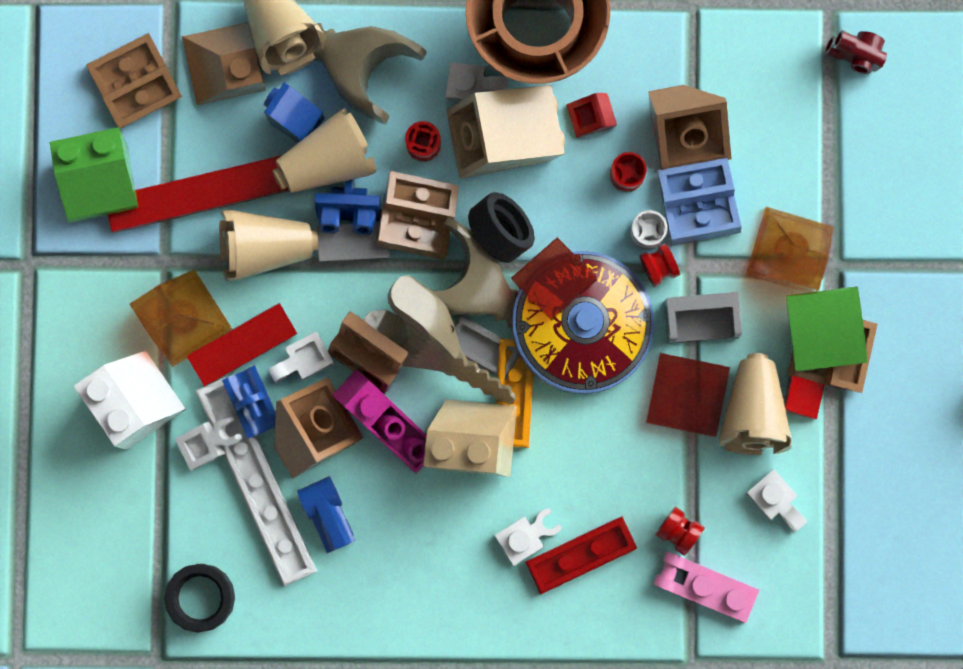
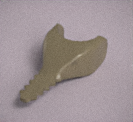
(353, 56)
(481, 284)
(429, 336)

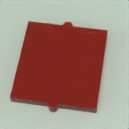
(554, 278)

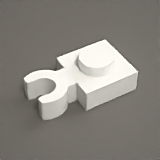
(205, 443)
(523, 539)

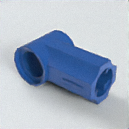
(324, 508)

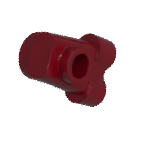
(861, 51)

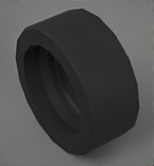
(501, 227)
(172, 598)

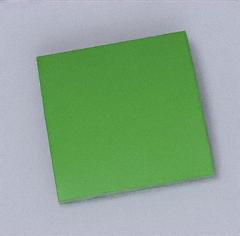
(826, 328)

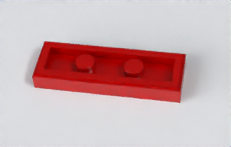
(241, 344)
(581, 555)

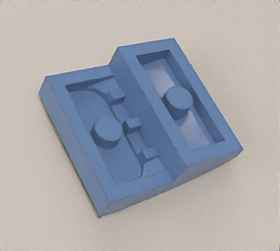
(699, 201)

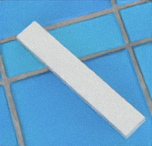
(260, 490)

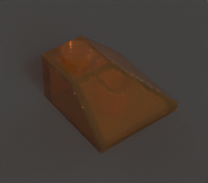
(790, 251)
(180, 316)

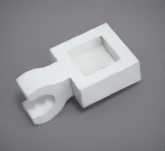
(469, 79)
(306, 358)
(774, 498)

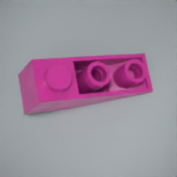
(383, 419)

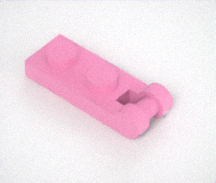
(707, 587)

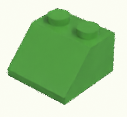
(94, 174)

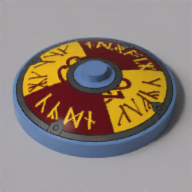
(595, 338)

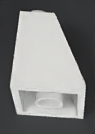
(129, 399)

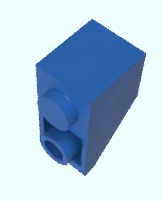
(292, 112)

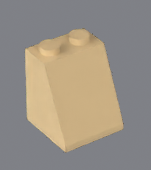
(505, 130)
(471, 438)

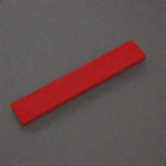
(199, 194)

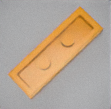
(521, 384)

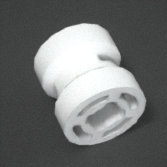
(652, 225)

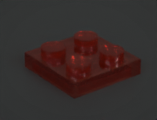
(687, 395)

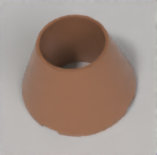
(538, 64)

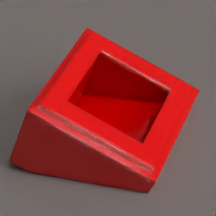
(591, 114)
(803, 397)

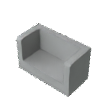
(703, 317)

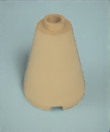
(283, 35)
(326, 156)
(262, 243)
(756, 410)

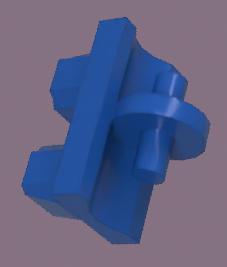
(347, 204)
(251, 402)

